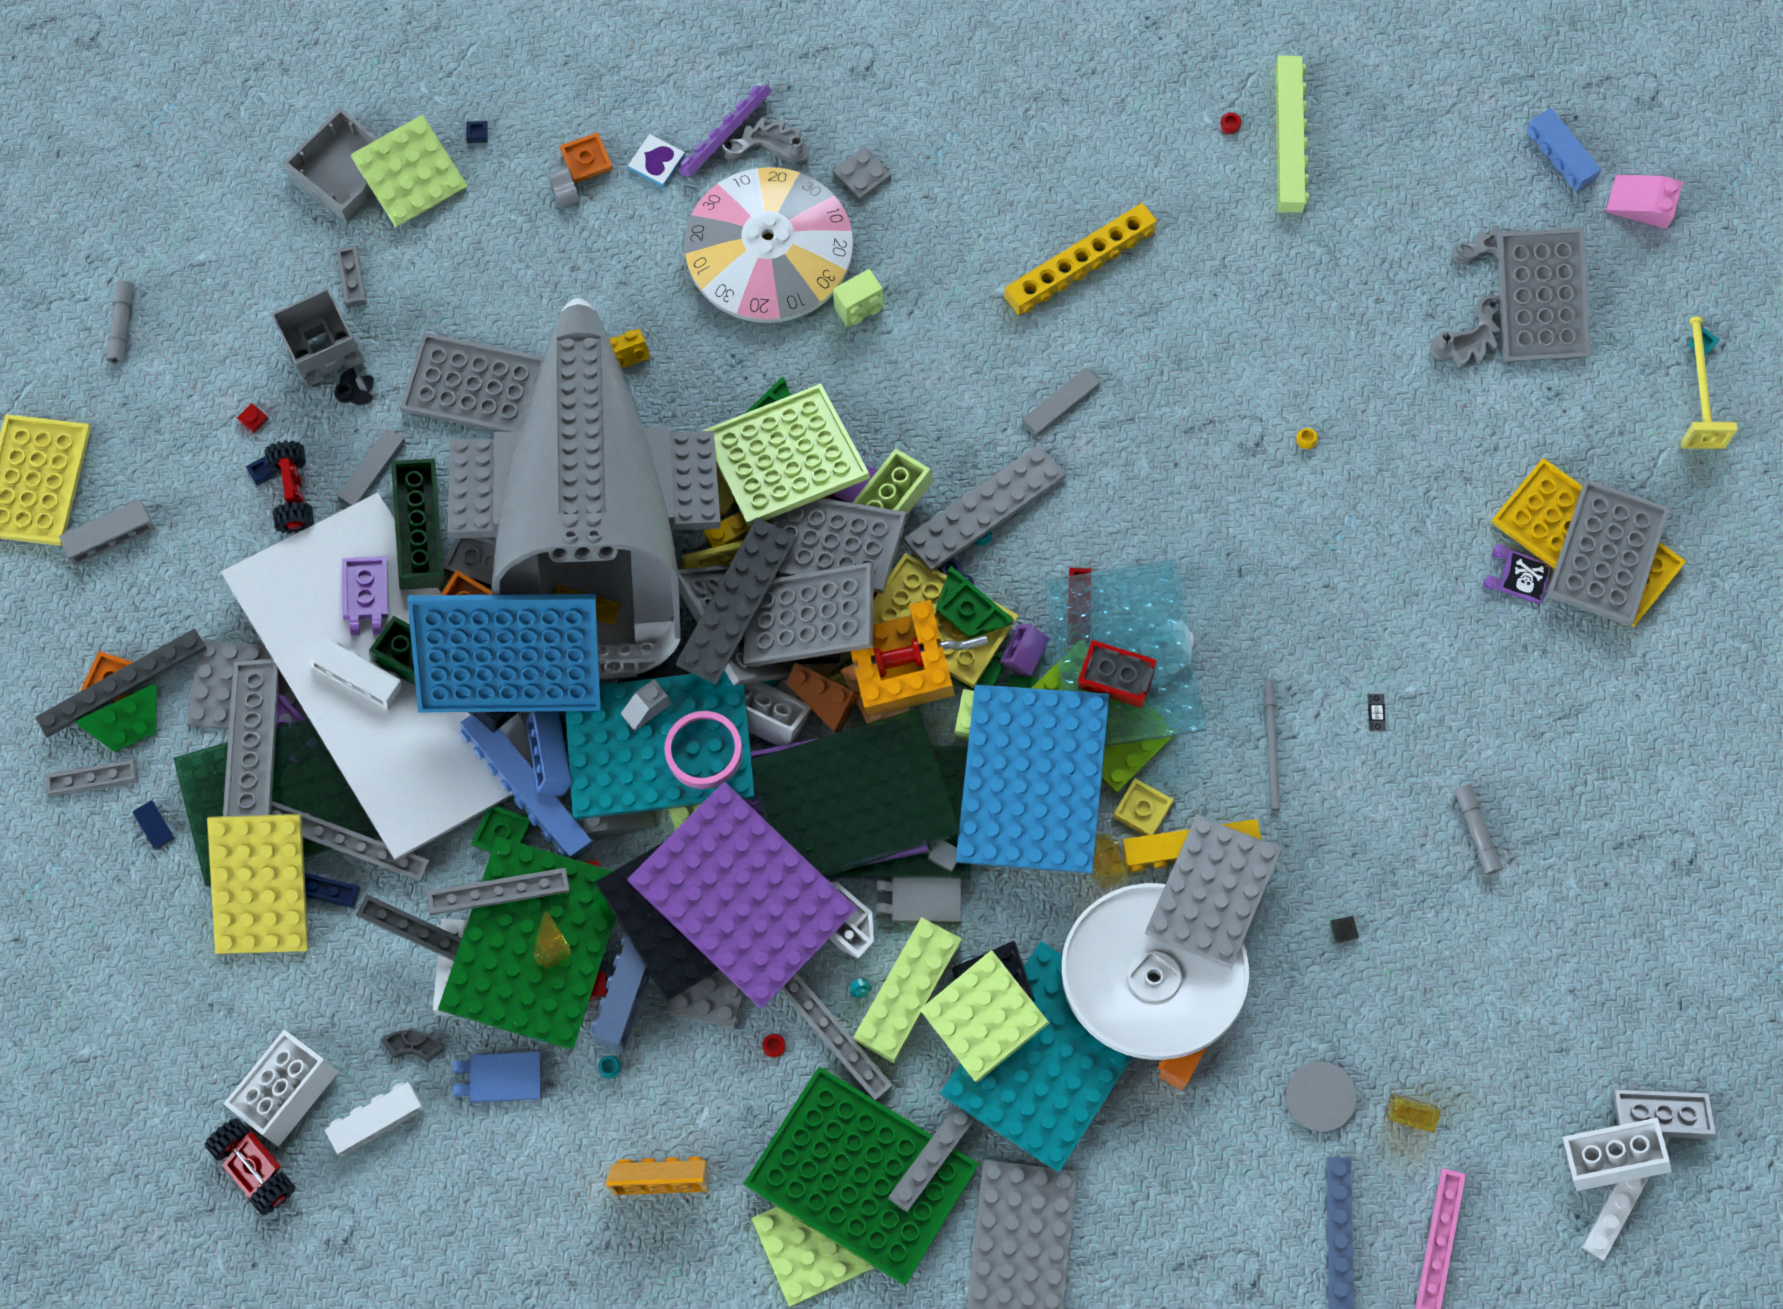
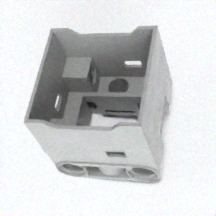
(312, 318)

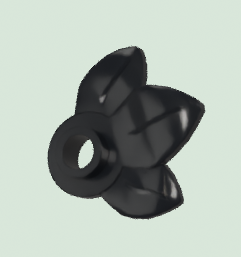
(356, 386)

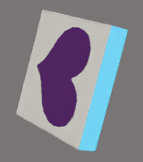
(656, 160)

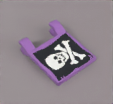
(1521, 576)

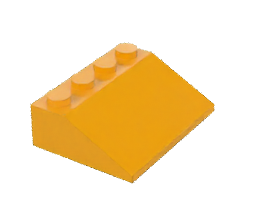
(658, 1177)

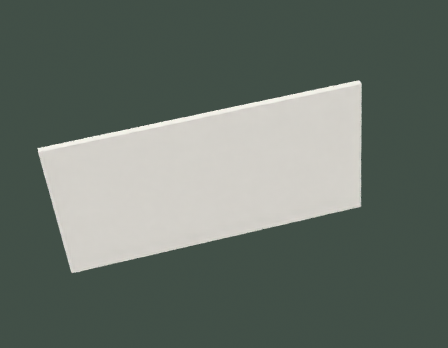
(401, 764)

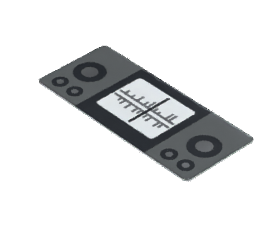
(1376, 712)

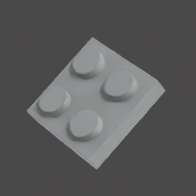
(862, 173)

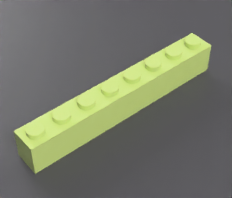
(1290, 134)

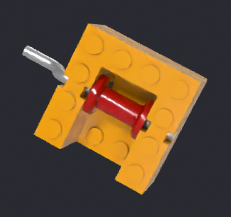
(890, 670)

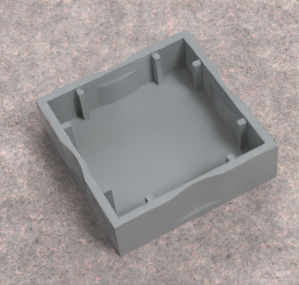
(326, 166)

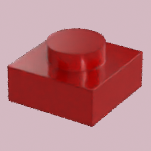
(252, 418)

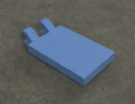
(500, 1077)

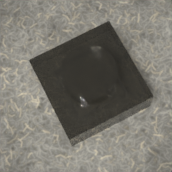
(1344, 929)

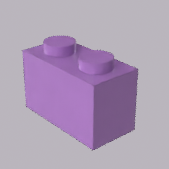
(1024, 650)

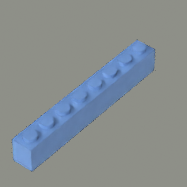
(519, 778)

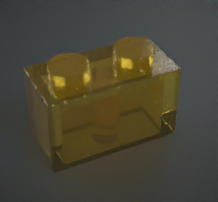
(1412, 1112)

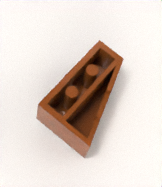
(825, 696)

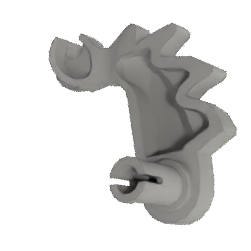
(782, 142)
(1481, 245)
(1472, 342)

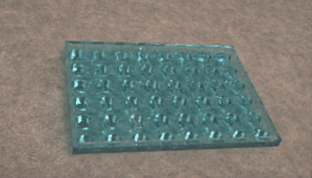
(1141, 613)

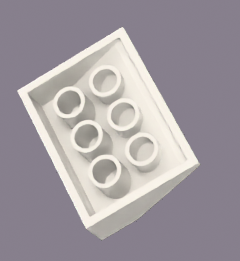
(281, 1088)

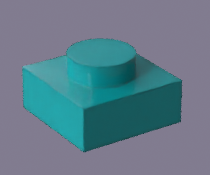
(1709, 341)

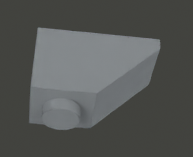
(645, 705)

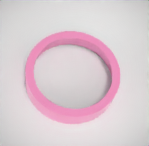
(713, 781)

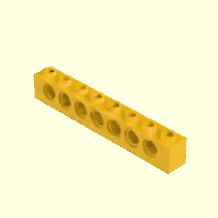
(1137, 217)

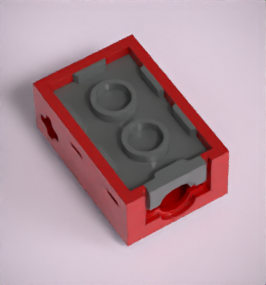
(1117, 673)

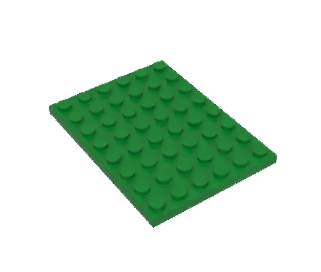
(495, 965)
(839, 1165)

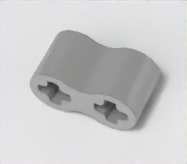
(563, 187)

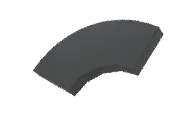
(413, 1042)

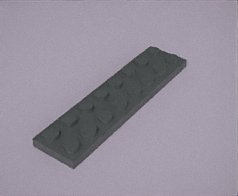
(736, 601)

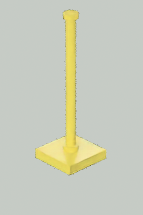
(1706, 433)

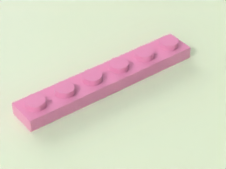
(1440, 1240)

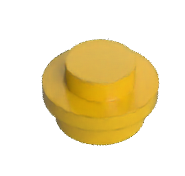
(1306, 438)

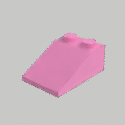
(1645, 198)

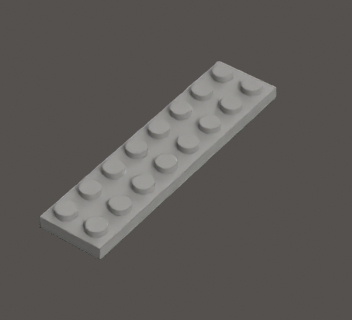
(984, 508)
(251, 738)

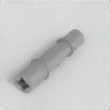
(119, 322)
(1478, 829)

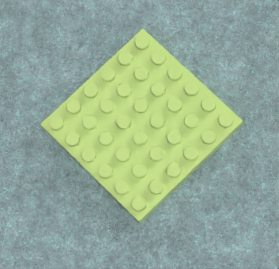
(786, 455)

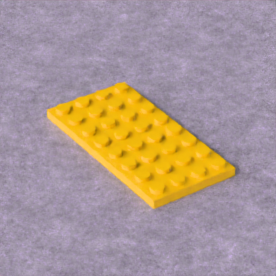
(1540, 517)

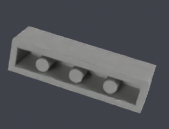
(106, 532)

